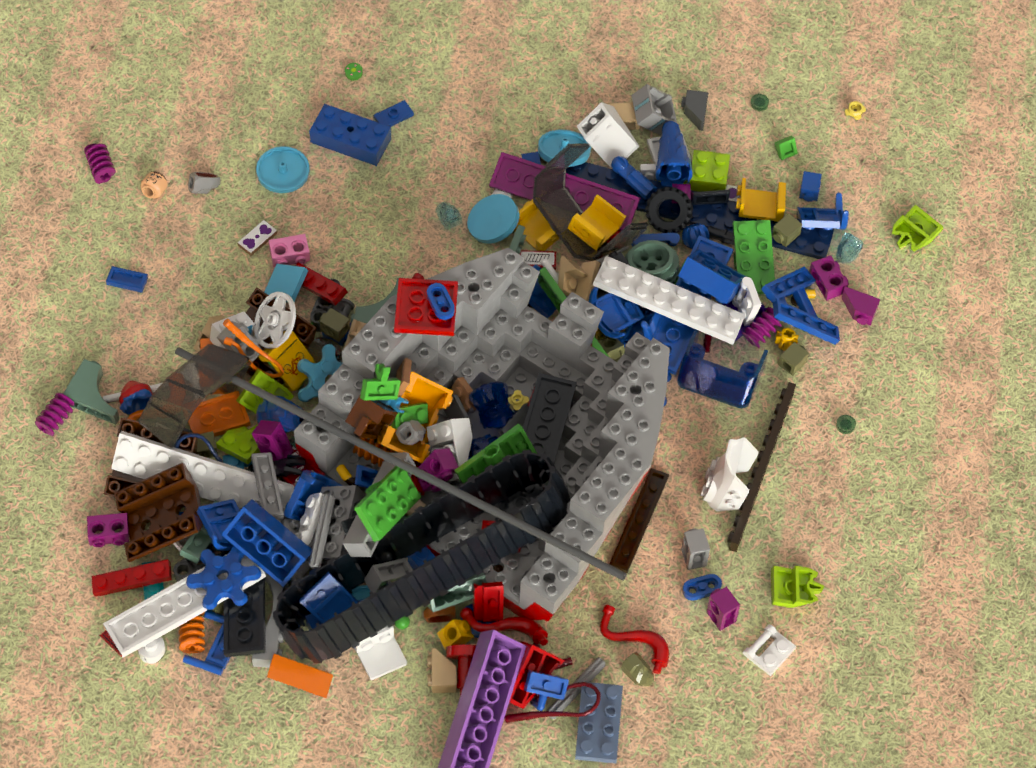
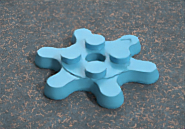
(317, 372)

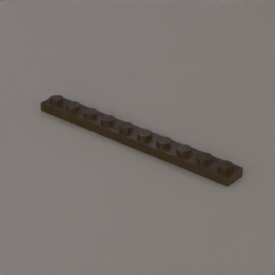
(759, 472)

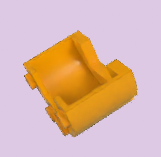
(418, 391)

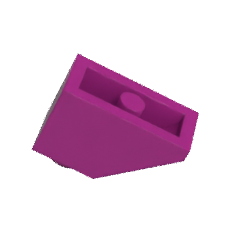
(860, 305)

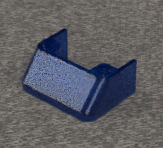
(716, 380)

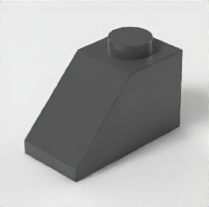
(695, 107)

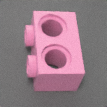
(288, 248)

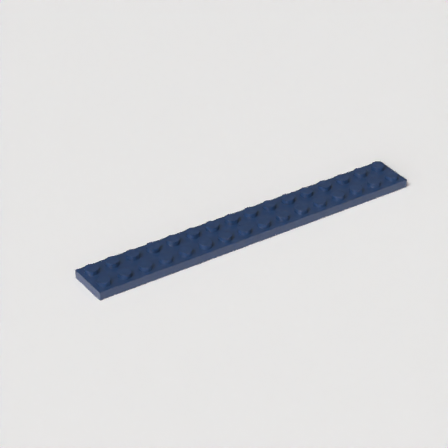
(809, 243)

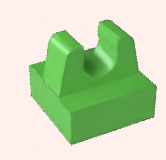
(786, 147)

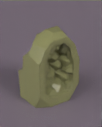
(638, 670)

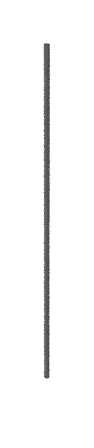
(422, 474)

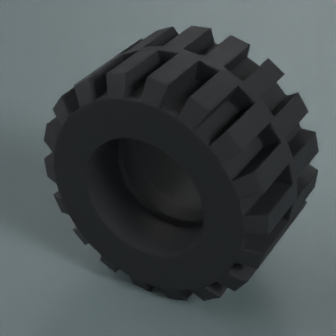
(657, 198)

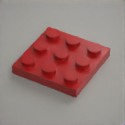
(414, 311)

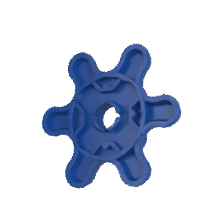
(229, 587)

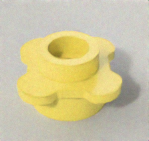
(855, 105)
(516, 405)

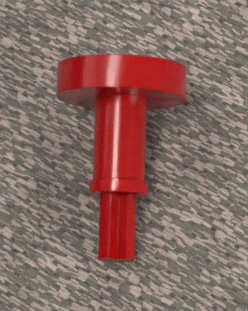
(464, 655)

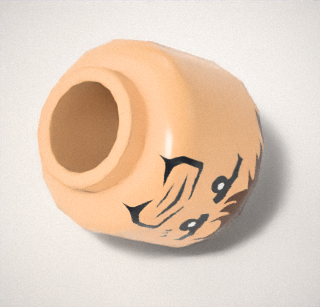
(154, 185)

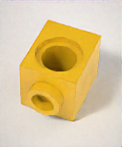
(455, 633)

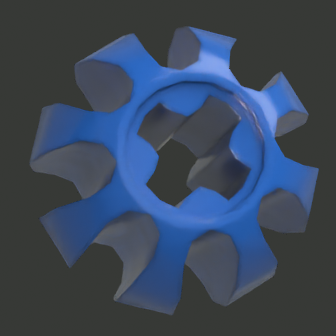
(692, 232)

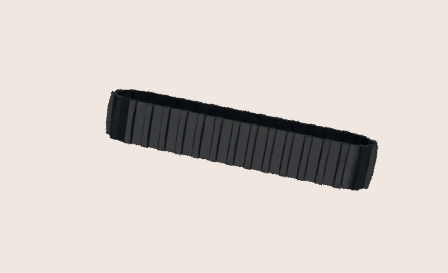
(438, 574)

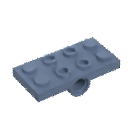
(600, 729)

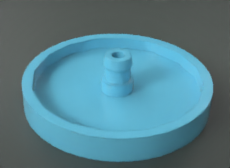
(554, 141)
(282, 169)
(493, 218)

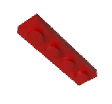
(323, 286)
(131, 578)

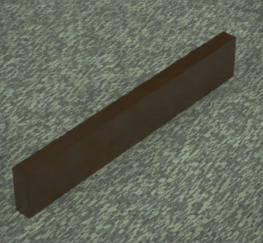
(639, 520)

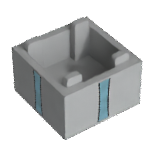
(653, 108)

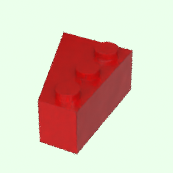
(535, 660)

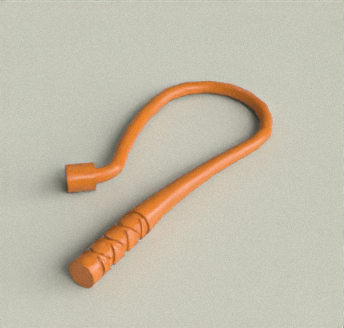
(240, 335)

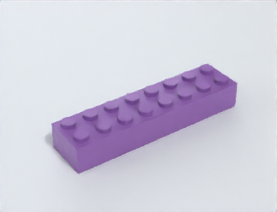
(483, 702)

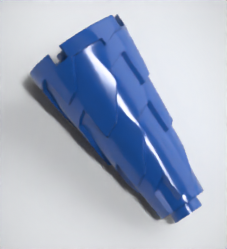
(673, 162)
(272, 412)

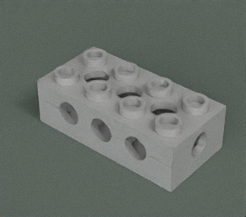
(345, 500)

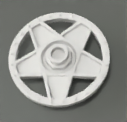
(275, 320)

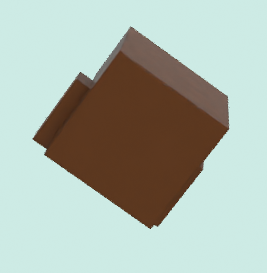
(370, 417)

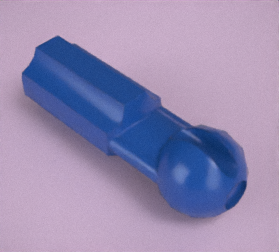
(633, 177)

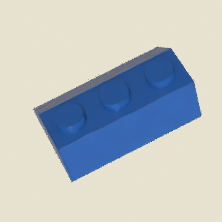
(711, 276)

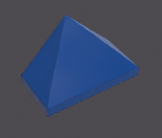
(365, 476)

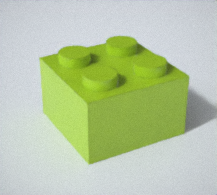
(709, 171)

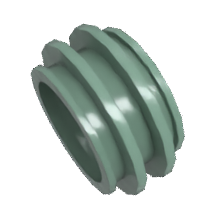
(656, 259)

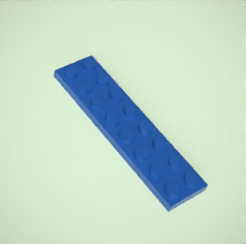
(673, 333)

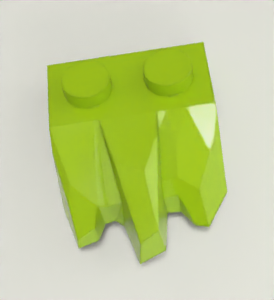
(916, 229)
(266, 383)
(239, 443)
(793, 586)

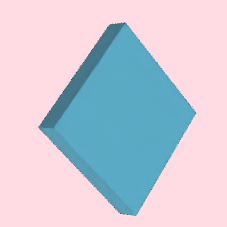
(287, 280)

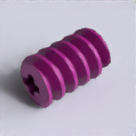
(99, 162)
(761, 327)
(53, 412)

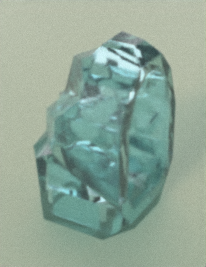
(448, 215)
(848, 248)

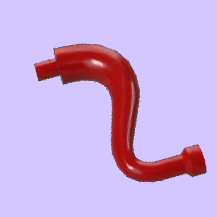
(521, 624)
(654, 640)

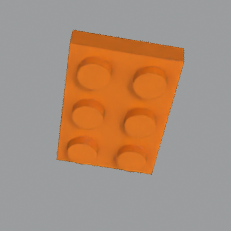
(219, 415)

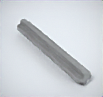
(322, 531)
(587, 676)

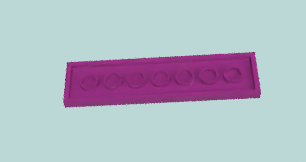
(517, 178)

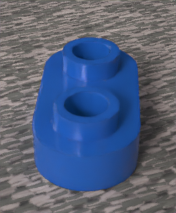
(441, 302)
(701, 587)

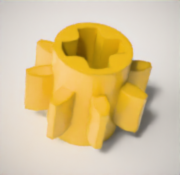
(786, 338)

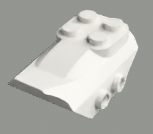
(722, 487)

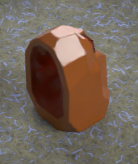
(444, 615)

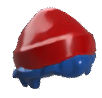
(134, 397)

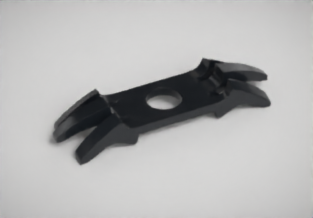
(284, 466)

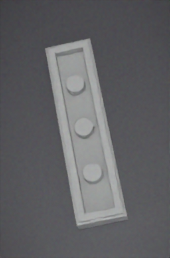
(267, 484)

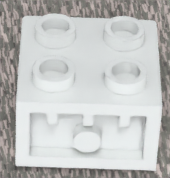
(381, 654)

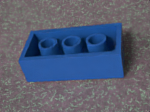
(350, 134)
(267, 542)

